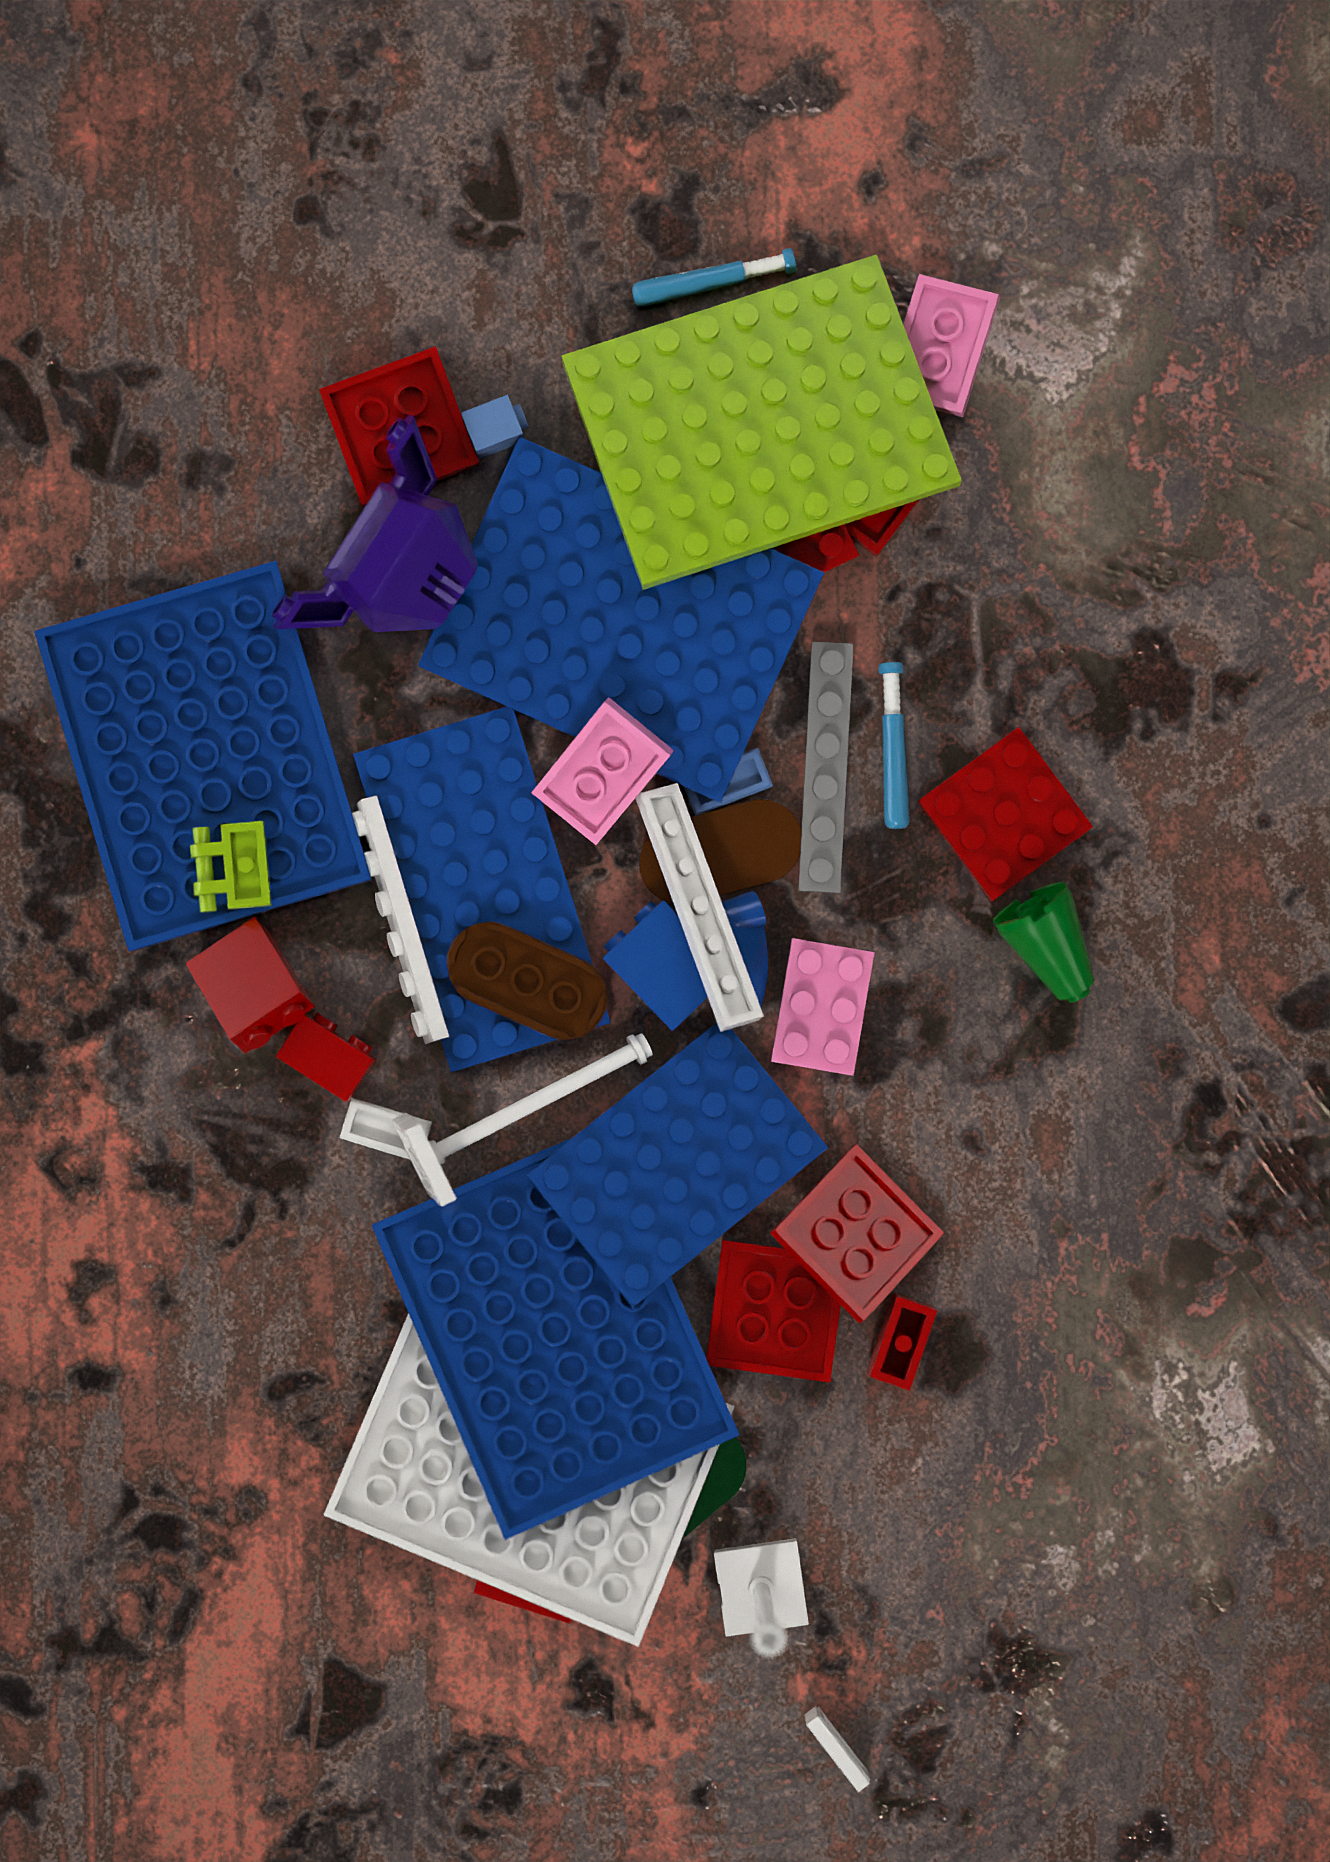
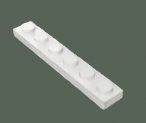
(699, 907)
(404, 937)

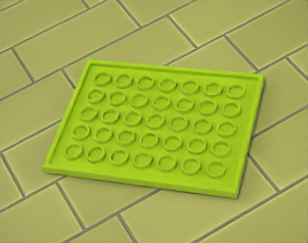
(760, 421)

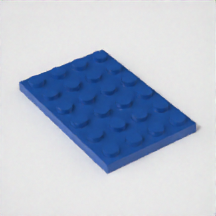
(676, 1162)

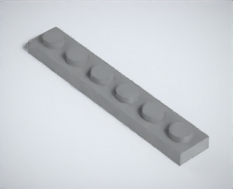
(825, 767)

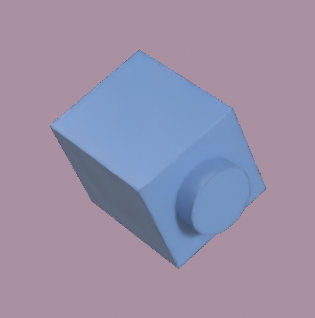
(494, 426)

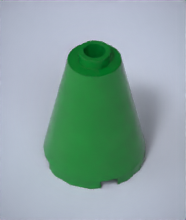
(1049, 940)

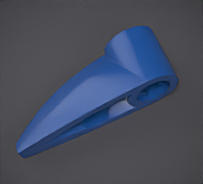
(747, 924)

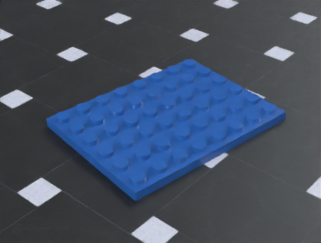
(565, 623)
(195, 720)
(543, 1355)

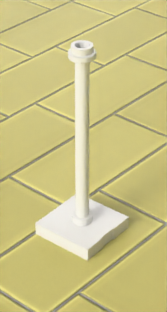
(429, 1156)
(762, 1592)

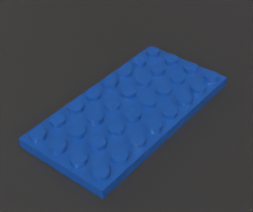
(470, 854)

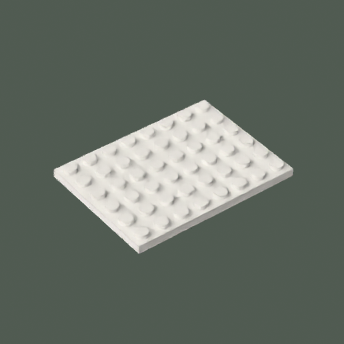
(420, 1492)

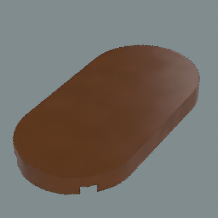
(741, 845)
(527, 980)

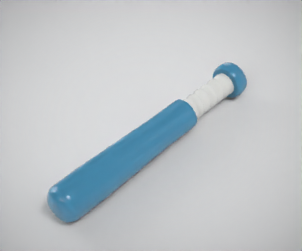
(701, 280)
(894, 755)

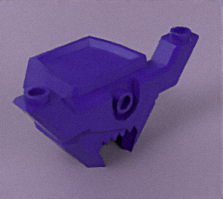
(400, 558)

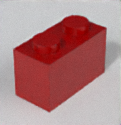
(326, 1056)
(901, 1341)

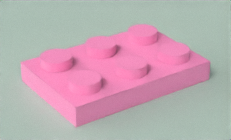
(948, 336)
(602, 771)
(822, 1006)

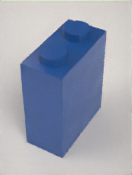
(658, 964)

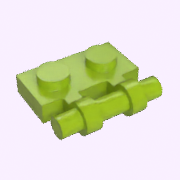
(244, 864)

